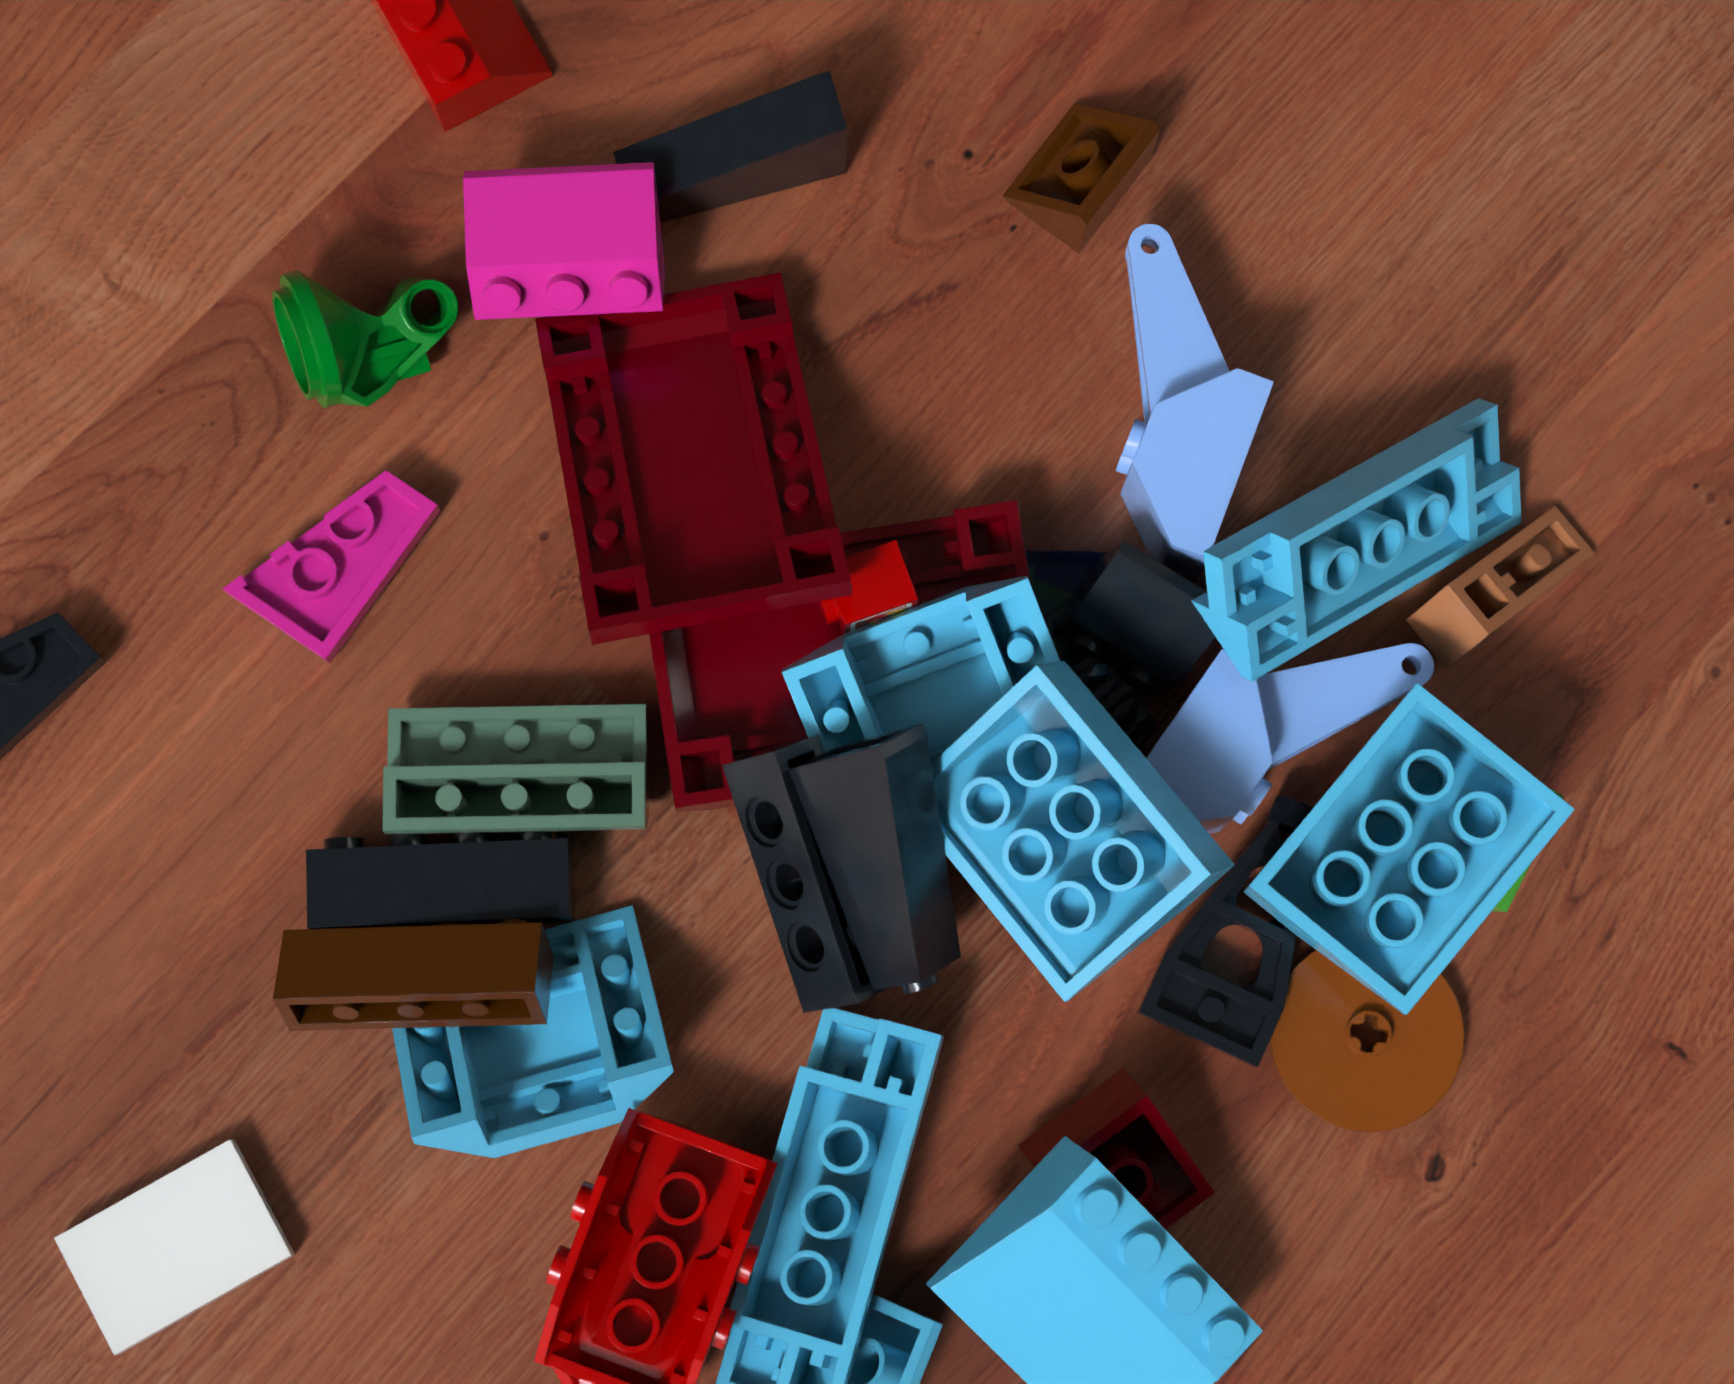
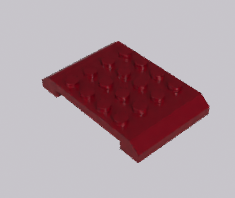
(691, 461)
(725, 678)

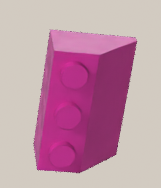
(563, 241)

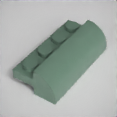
(516, 769)

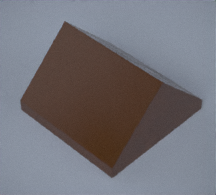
(1083, 172)

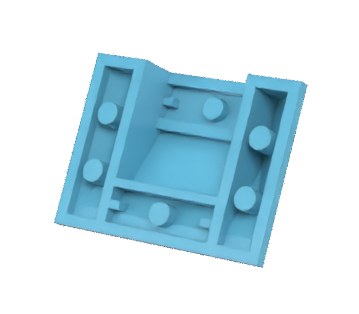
(923, 666)
(537, 1084)

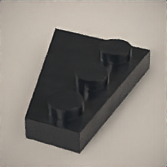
(39, 673)

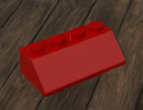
(464, 53)

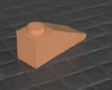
(1499, 587)

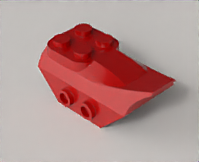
(654, 1256)

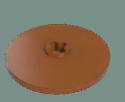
(1355, 1088)

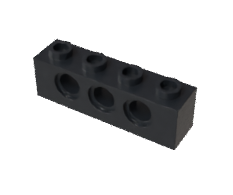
(795, 878)

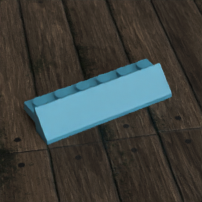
(1359, 540)
(830, 1201)

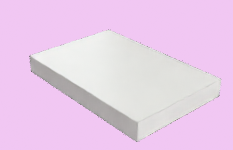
(174, 1246)

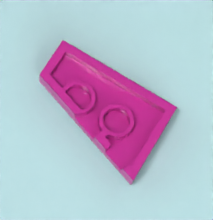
(339, 567)

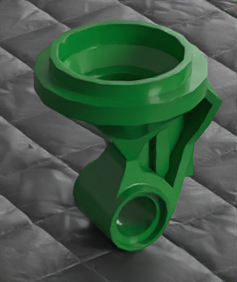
(352, 354)

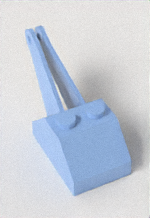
(1194, 412)
(1242, 728)

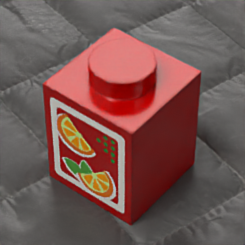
(878, 589)

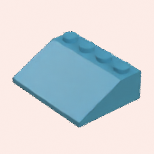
(1068, 829)
(1409, 850)
(1090, 1286)

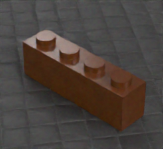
(414, 976)

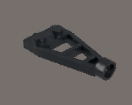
(1206, 1006)

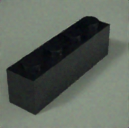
(440, 883)

